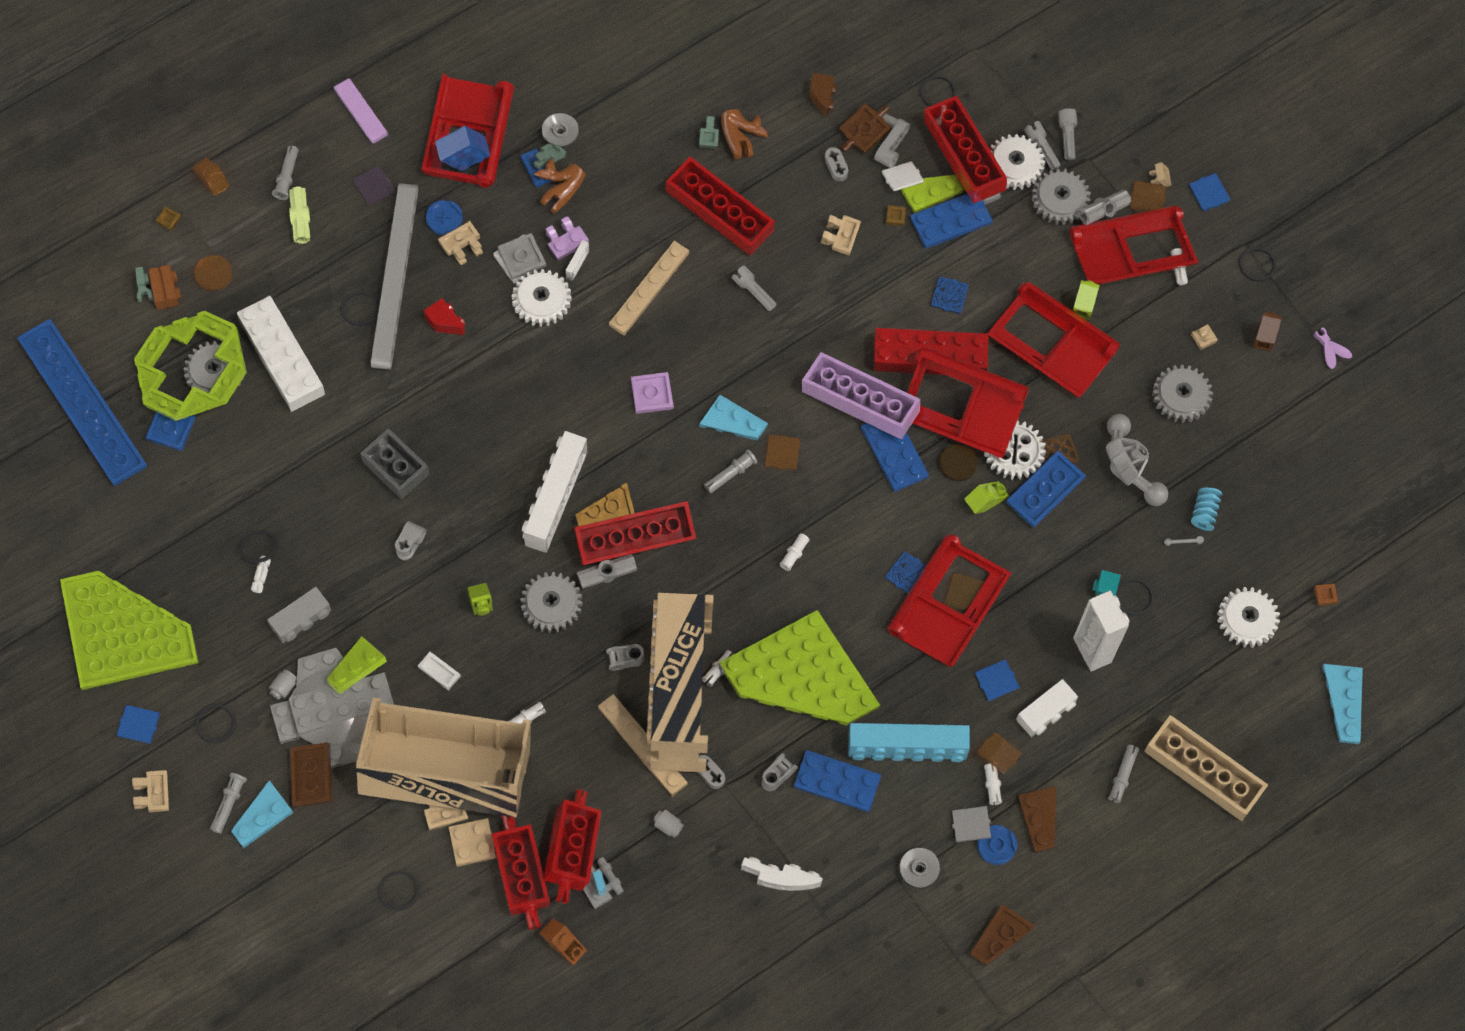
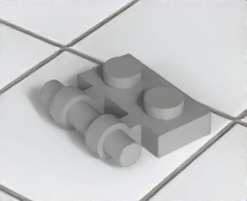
(614, 884)

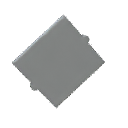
(971, 824)

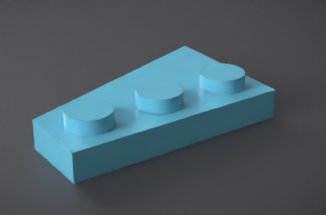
(733, 419)
(261, 816)

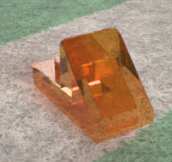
(211, 176)

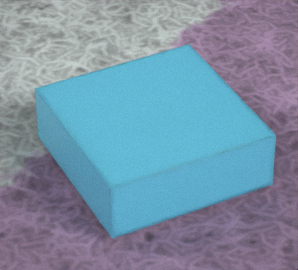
(599, 881)

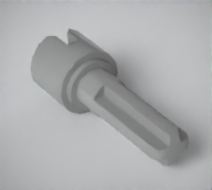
(1068, 122)
(1038, 136)
(745, 279)

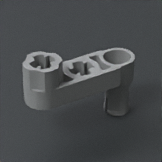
(886, 153)

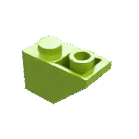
(1085, 299)
(986, 496)
(480, 599)

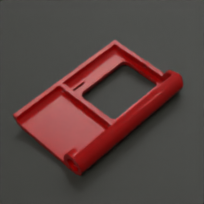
(1075, 357)
(990, 409)

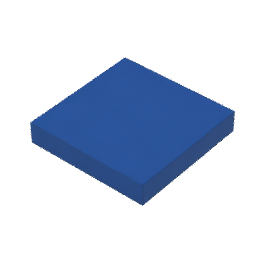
(170, 432)

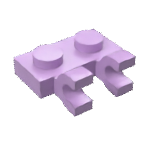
(567, 243)

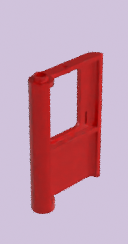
(477, 107)
(1107, 256)
(935, 626)

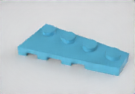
(1346, 699)

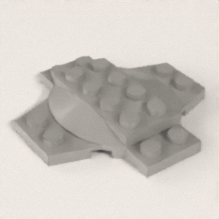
(322, 714)

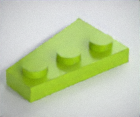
(356, 665)

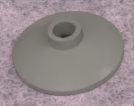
(560, 123)
(924, 859)

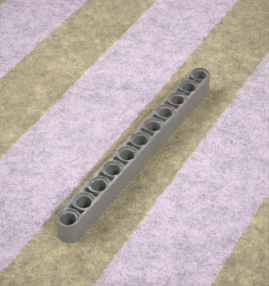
(394, 276)

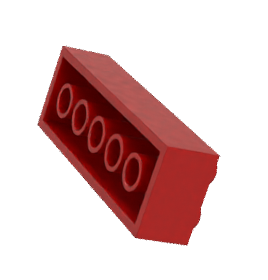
(965, 149)
(720, 206)
(897, 348)
(634, 533)

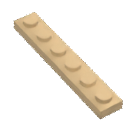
(649, 288)
(637, 740)

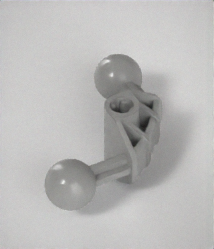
(1129, 459)

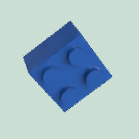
(462, 148)

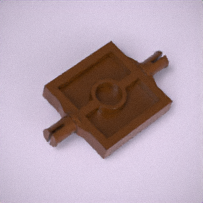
(865, 128)

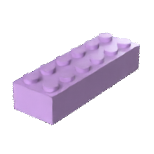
(861, 395)

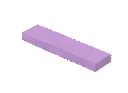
(360, 111)

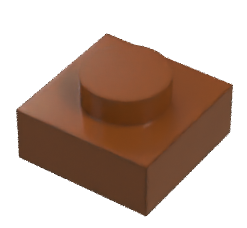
(1325, 594)

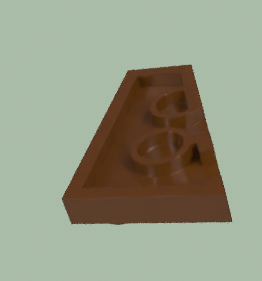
(1039, 816)

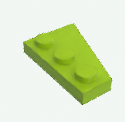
(931, 192)

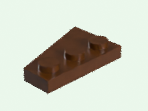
(1000, 935)

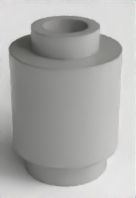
(282, 684)
(668, 823)

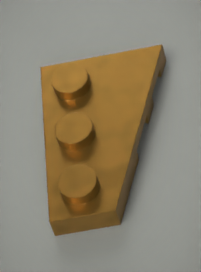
(611, 506)

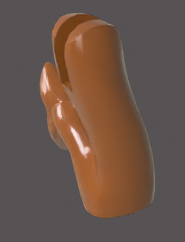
(731, 122)
(572, 177)

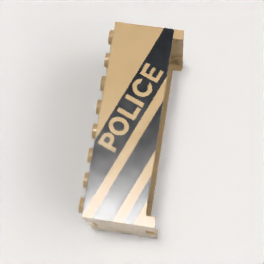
(677, 681)
(443, 759)

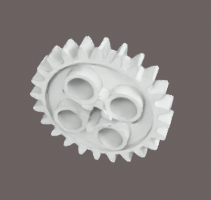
(1032, 452)

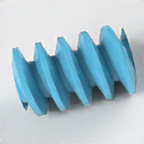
(1204, 508)

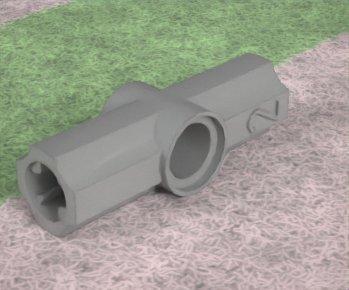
(1104, 207)
(618, 567)

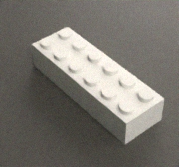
(281, 353)
(555, 491)
(1101, 630)

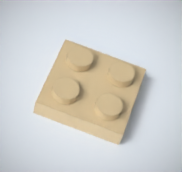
(472, 842)

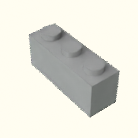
(299, 615)

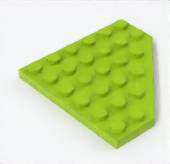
(121, 632)
(802, 672)

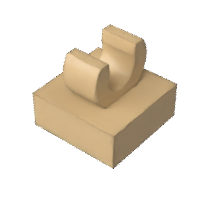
(1162, 175)
(1204, 337)

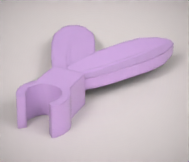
(1331, 348)

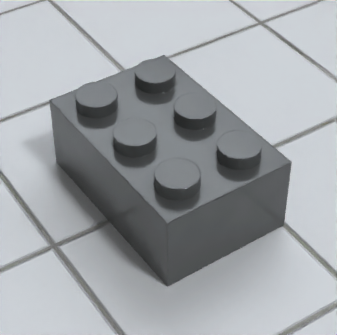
(394, 463)

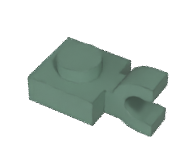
(709, 135)
(547, 152)
(142, 281)

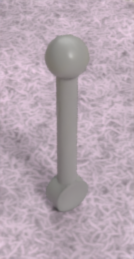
(1199, 540)

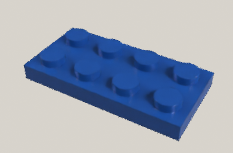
(950, 220)
(896, 457)
(1045, 489)
(837, 781)

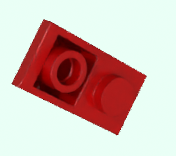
(443, 319)

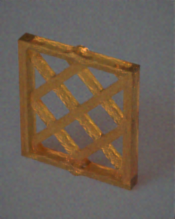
(1055, 439)

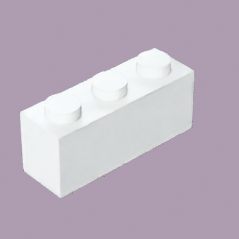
(1047, 708)

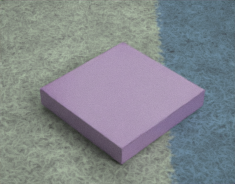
(652, 392)

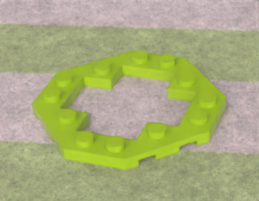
(197, 399)

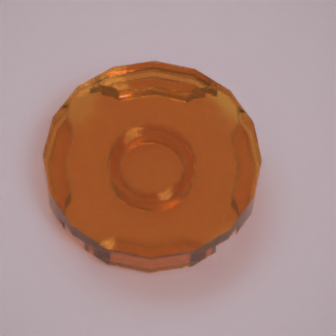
(213, 273)

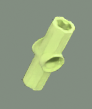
(299, 215)

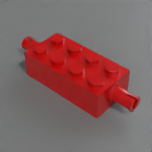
(572, 845)
(521, 870)

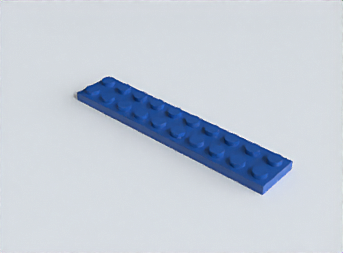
(82, 402)

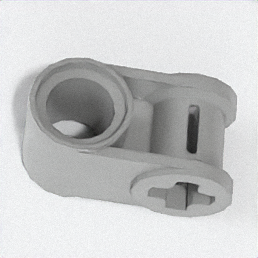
(410, 537)
(624, 656)
(780, 770)

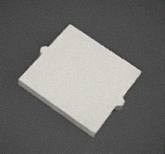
(902, 176)

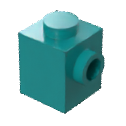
(1106, 582)

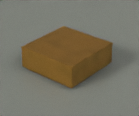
(895, 215)
(168, 218)

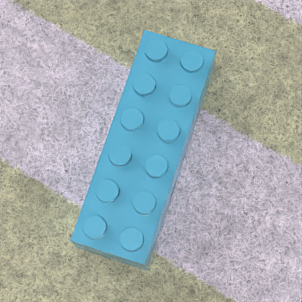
(908, 741)

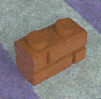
(163, 287)

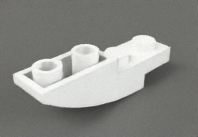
(789, 879)

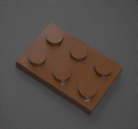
(311, 774)

